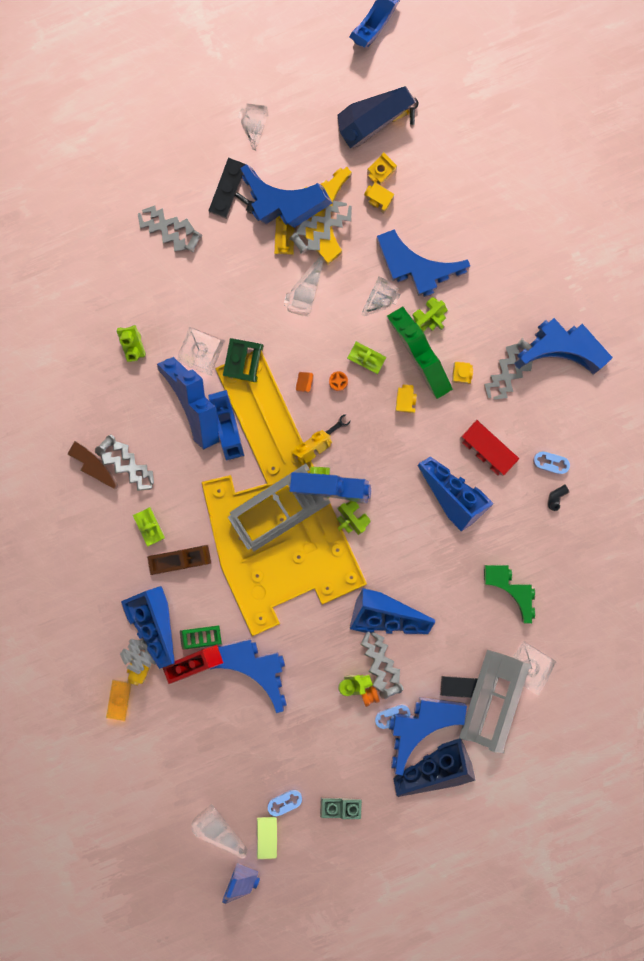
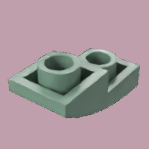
(340, 808)

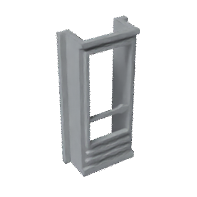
(309, 503)
(494, 667)

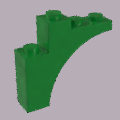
(421, 352)

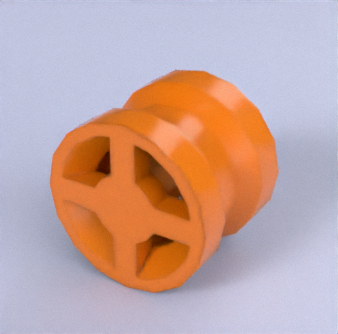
(336, 379)
(370, 696)

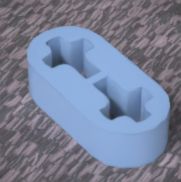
(552, 458)
(390, 712)
(282, 799)

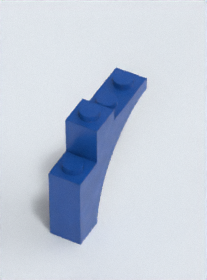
(290, 205)
(424, 272)
(575, 345)
(190, 392)
(331, 486)
(263, 669)
(431, 716)

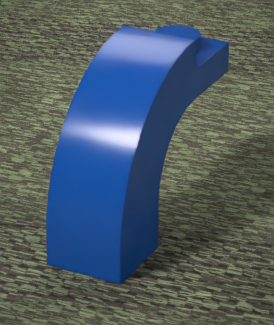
(374, 22)
(227, 425)

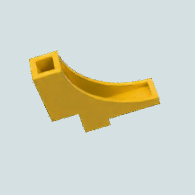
(329, 248)

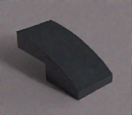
(457, 686)

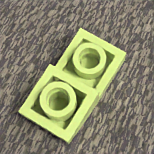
(266, 838)

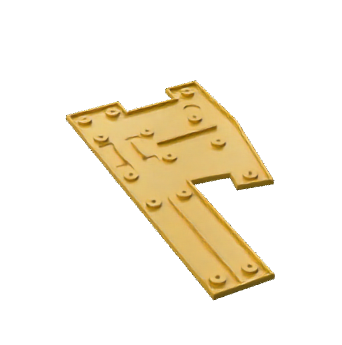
(315, 539)

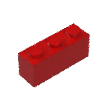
(489, 448)
(193, 664)

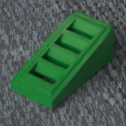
(217, 637)

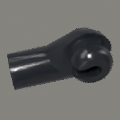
(555, 496)

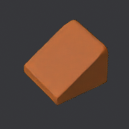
(304, 382)

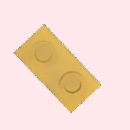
(283, 232)
(305, 450)

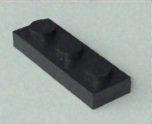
(227, 188)

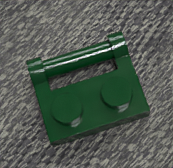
(236, 359)

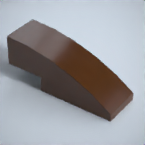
(92, 464)
(179, 559)

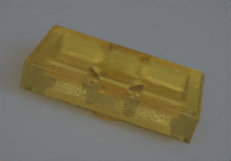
(118, 700)

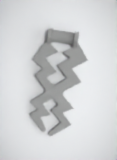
(327, 221)
(162, 225)
(511, 350)
(132, 468)
(134, 650)
(378, 658)

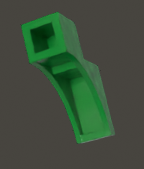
(522, 593)

